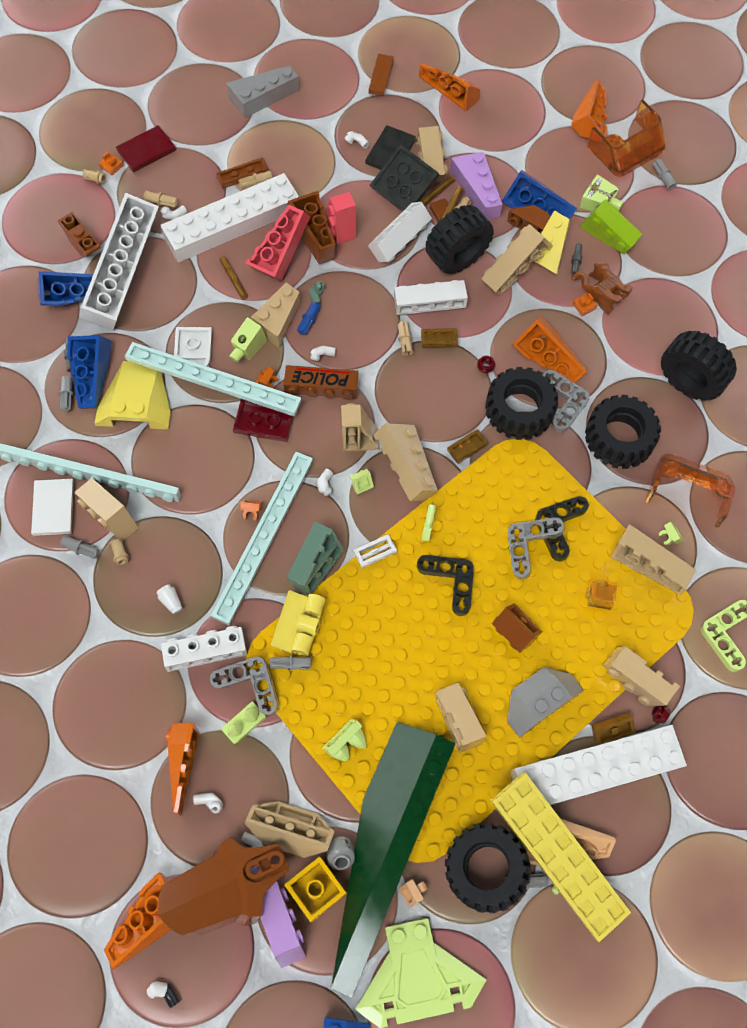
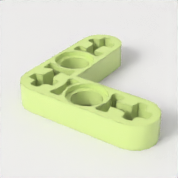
(720, 628)

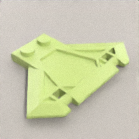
(417, 978)

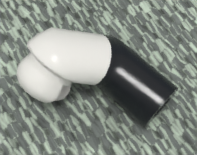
(164, 990)

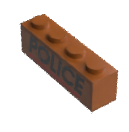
(321, 382)

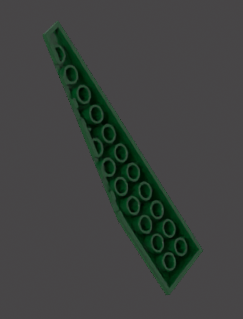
(385, 838)

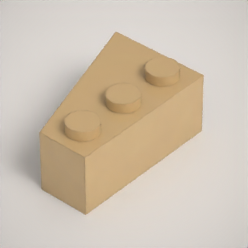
(278, 313)
(639, 678)

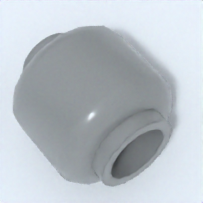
(340, 853)

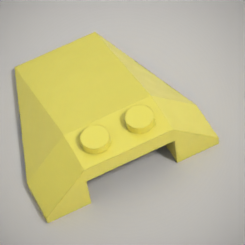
(135, 395)

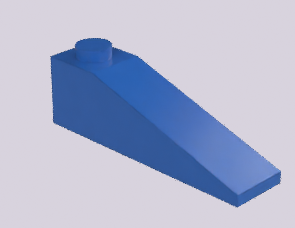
(530, 191)
(62, 288)
(89, 365)

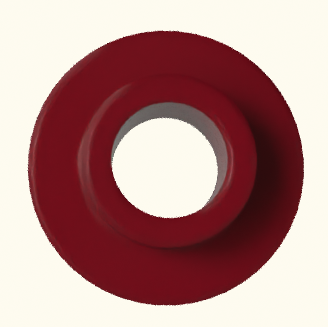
(486, 360)
(660, 714)

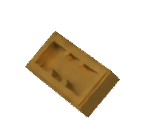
(439, 337)
(467, 446)

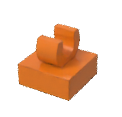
(110, 163)
(584, 304)
(265, 377)
(250, 506)

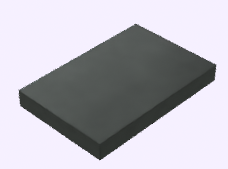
(387, 144)

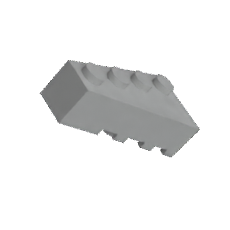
(262, 90)

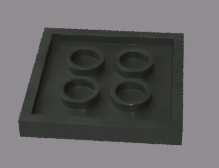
(404, 179)

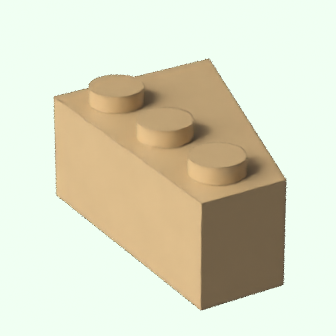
(430, 149)
(357, 429)
(106, 509)
(460, 717)

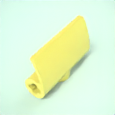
(298, 623)

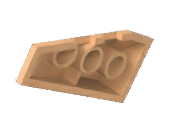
(593, 842)

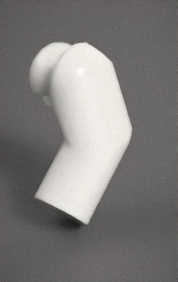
(357, 137)
(167, 214)
(322, 350)
(322, 482)
(210, 800)
(251, 840)

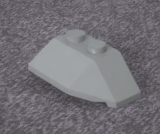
(540, 698)

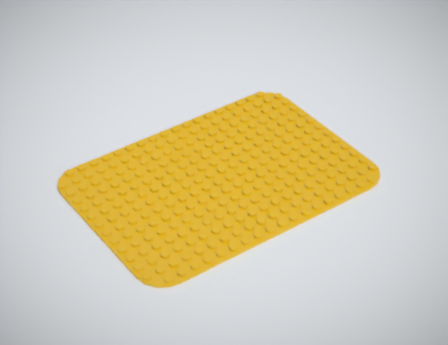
(396, 641)

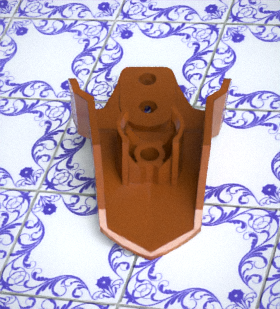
(221, 889)

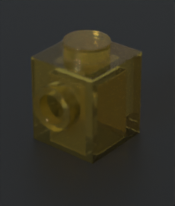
(601, 595)

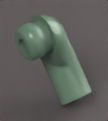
(316, 291)

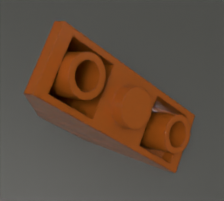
(532, 215)
(78, 235)

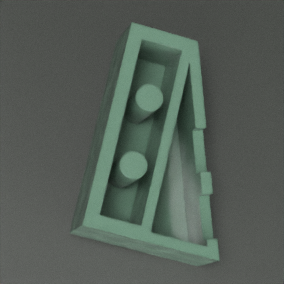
(315, 558)

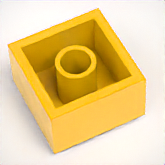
(315, 889)

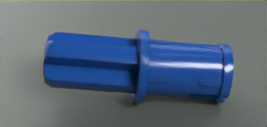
(308, 318)

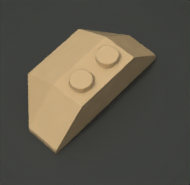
(290, 827)

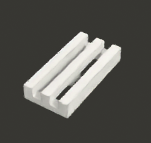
(360, 558)

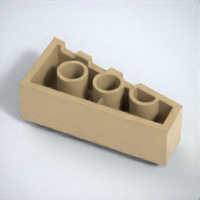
(515, 259)
(407, 459)
(652, 560)

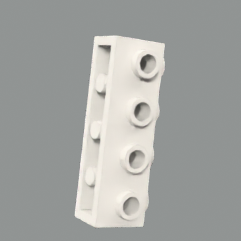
(400, 232)
(430, 297)
(203, 649)

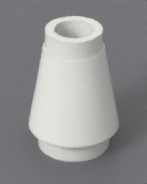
(169, 599)

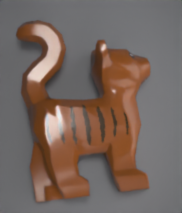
(603, 290)

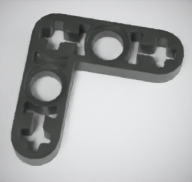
(551, 512)
(460, 577)

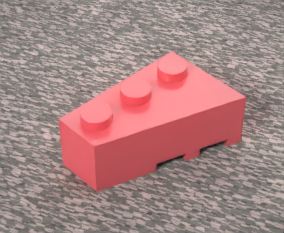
(342, 217)

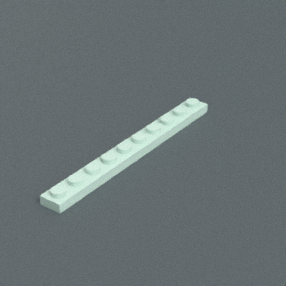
(213, 379)
(81, 471)
(262, 539)

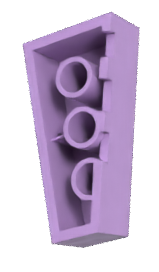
(477, 181)
(279, 926)

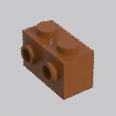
(516, 627)

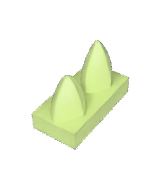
(243, 723)
(350, 733)

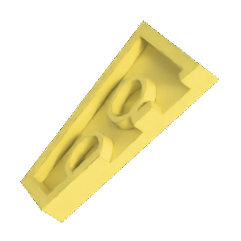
(555, 233)

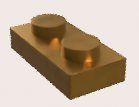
(613, 729)

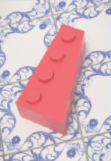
(280, 244)

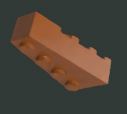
(317, 232)

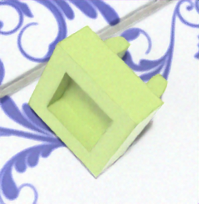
(362, 481)
(673, 533)

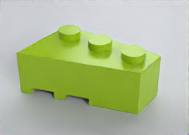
(611, 227)

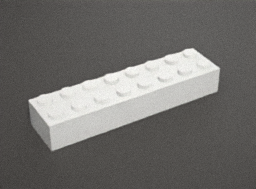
(228, 218)
(118, 262)
(605, 765)

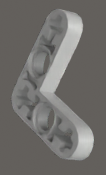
(571, 398)
(526, 535)
(256, 677)

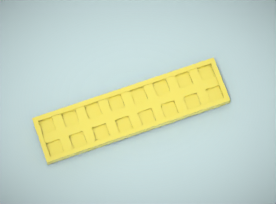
(560, 856)

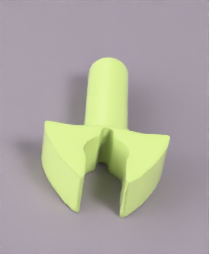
(428, 522)

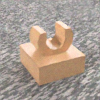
(412, 892)

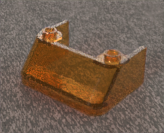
(626, 155)
(674, 466)

